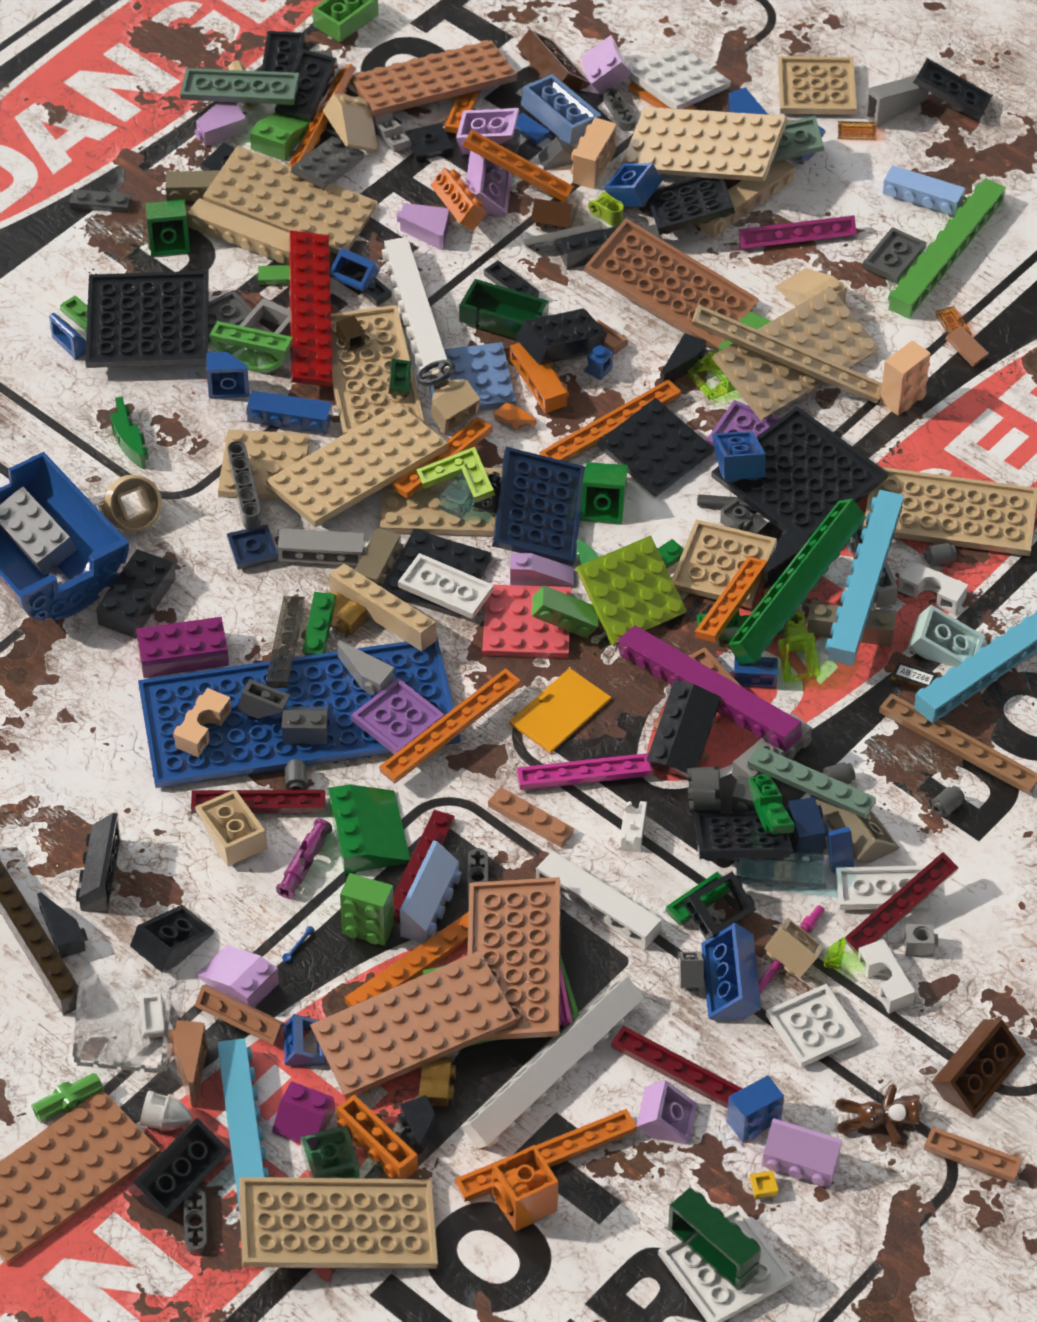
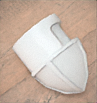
(164, 1112)

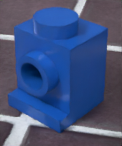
(599, 362)

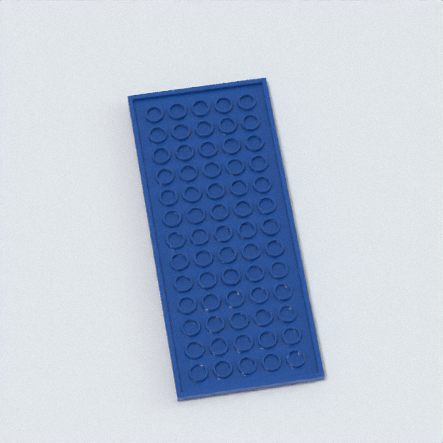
(256, 745)

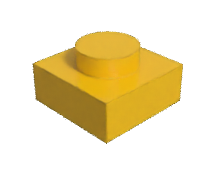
(763, 1185)

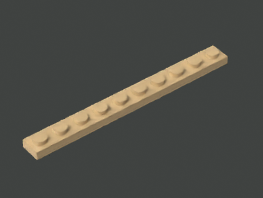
(787, 354)

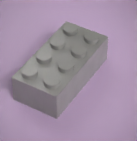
(34, 531)

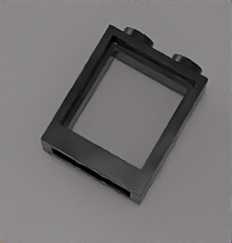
(701, 915)

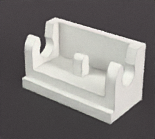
(633, 827)

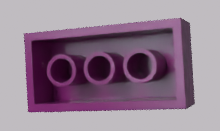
(182, 647)

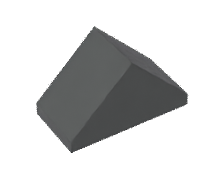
(556, 154)

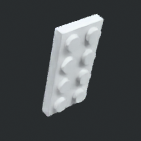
(445, 586)
(872, 885)

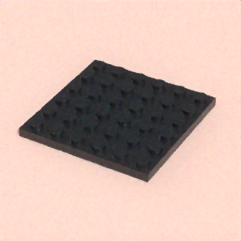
(147, 319)
(804, 473)

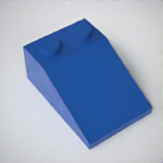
(739, 455)

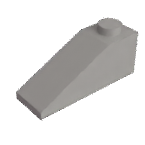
(368, 671)

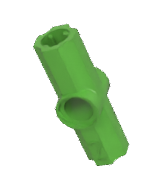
(66, 1097)

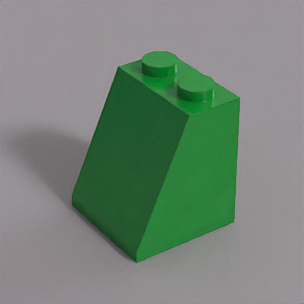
(167, 227)
(603, 492)

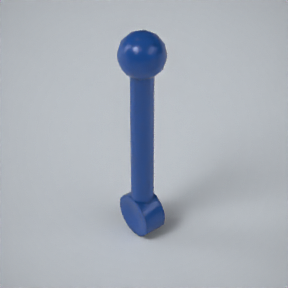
(287, 956)

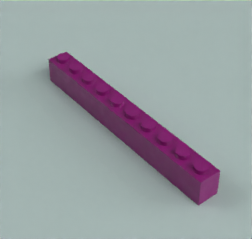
(736, 703)

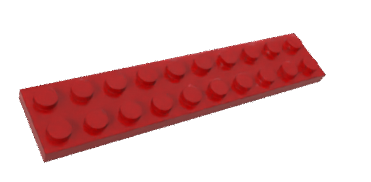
(310, 308)

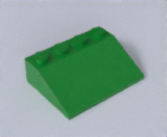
(367, 828)

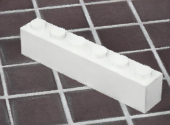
(601, 901)

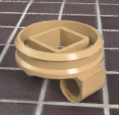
(149, 498)

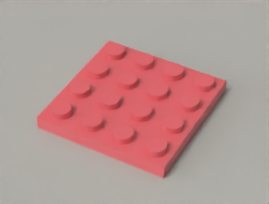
(513, 630)

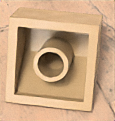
(793, 948)

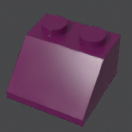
(302, 1112)

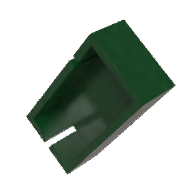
(499, 308)
(718, 1241)

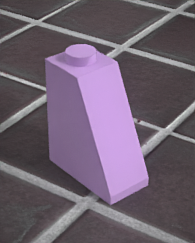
(220, 123)
(425, 223)

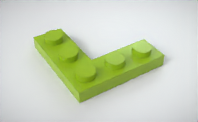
(464, 463)

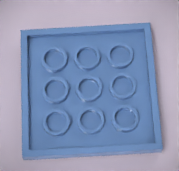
(486, 372)

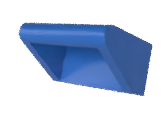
(347, 256)
(67, 336)
(757, 676)
(293, 1043)

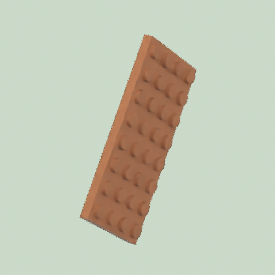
(433, 78)
(666, 280)
(519, 937)
(413, 1024)
(67, 1172)

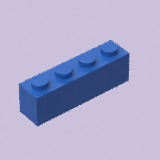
(289, 412)

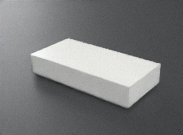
(152, 1015)

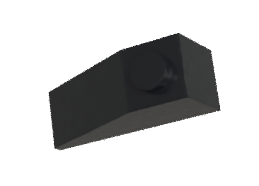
(684, 357)
(62, 927)

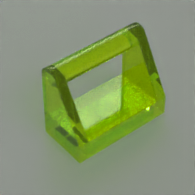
(703, 365)
(810, 655)

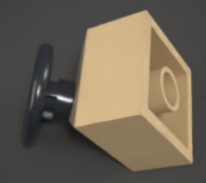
(452, 399)

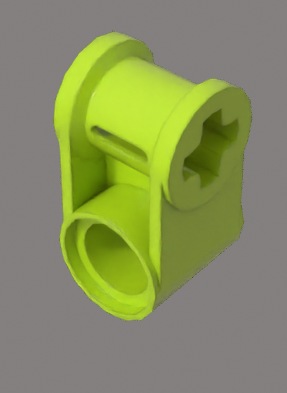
(607, 209)
(795, 626)

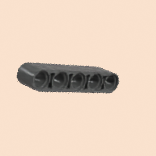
(244, 485)

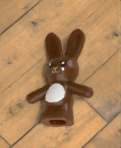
(875, 1114)

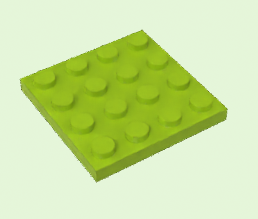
(631, 589)

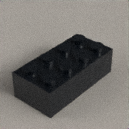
(561, 336)
(136, 593)

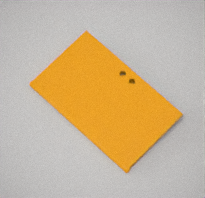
(563, 710)

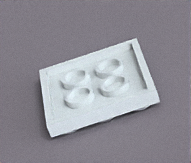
(813, 1025)

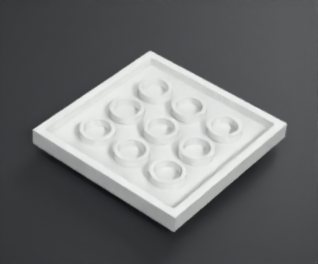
(678, 77)
(710, 1291)

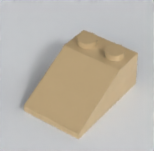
(352, 121)
(808, 284)
(232, 827)

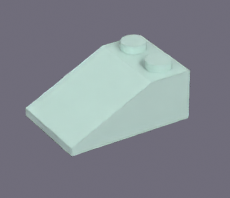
(943, 638)

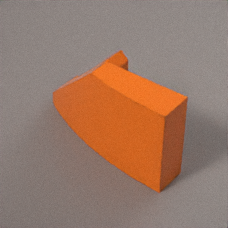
(513, 415)

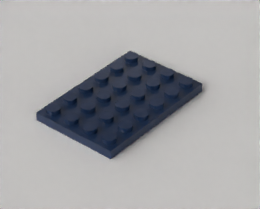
(539, 506)

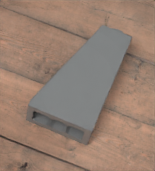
(892, 99)

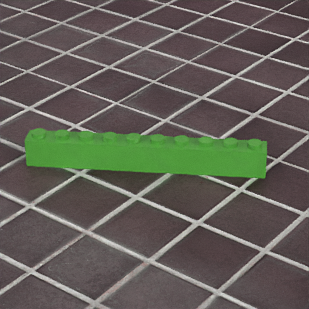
(946, 248)

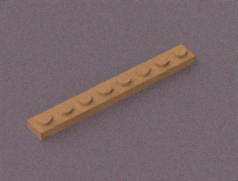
(960, 744)

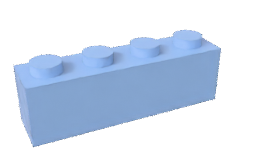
(923, 190)

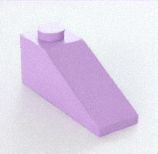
(535, 570)

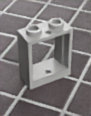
(272, 313)

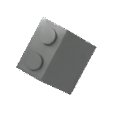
(305, 725)

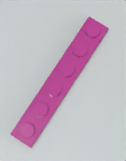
(797, 231)
(583, 771)

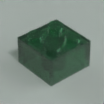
(330, 1154)

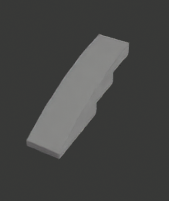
(391, 132)

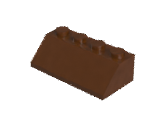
(549, 59)
(979, 1066)

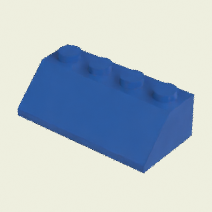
(731, 974)

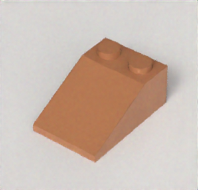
(190, 1052)

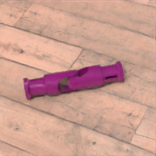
(305, 856)

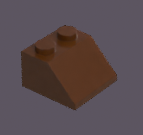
(553, 213)

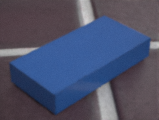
(531, 129)
(840, 848)

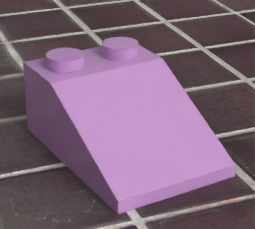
(605, 65)
(492, 123)
(240, 975)

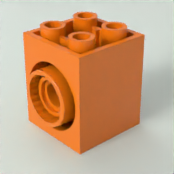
(525, 1188)

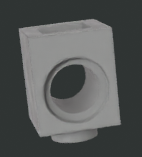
(912, 940)

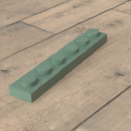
(811, 781)

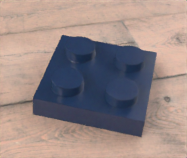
(252, 547)

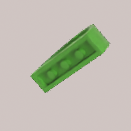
(234, 338)

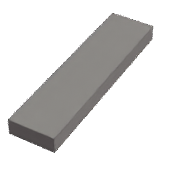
(562, 234)

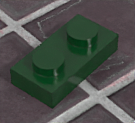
(399, 377)

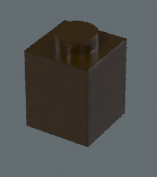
(350, 333)

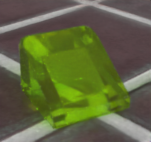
(835, 954)

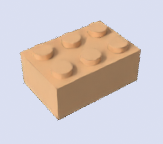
(593, 153)
(905, 378)

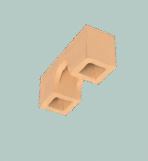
(209, 708)

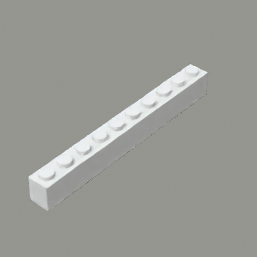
(413, 303)
(552, 1062)

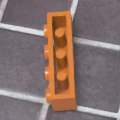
(459, 198)
(540, 380)
(377, 1139)

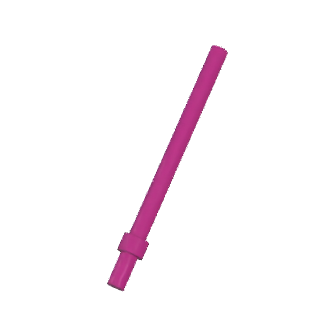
(807, 925)

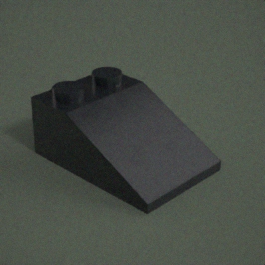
(783, 554)
(170, 937)

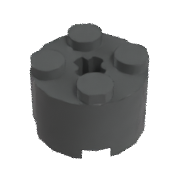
(704, 789)

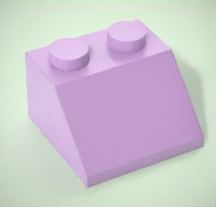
(666, 1113)

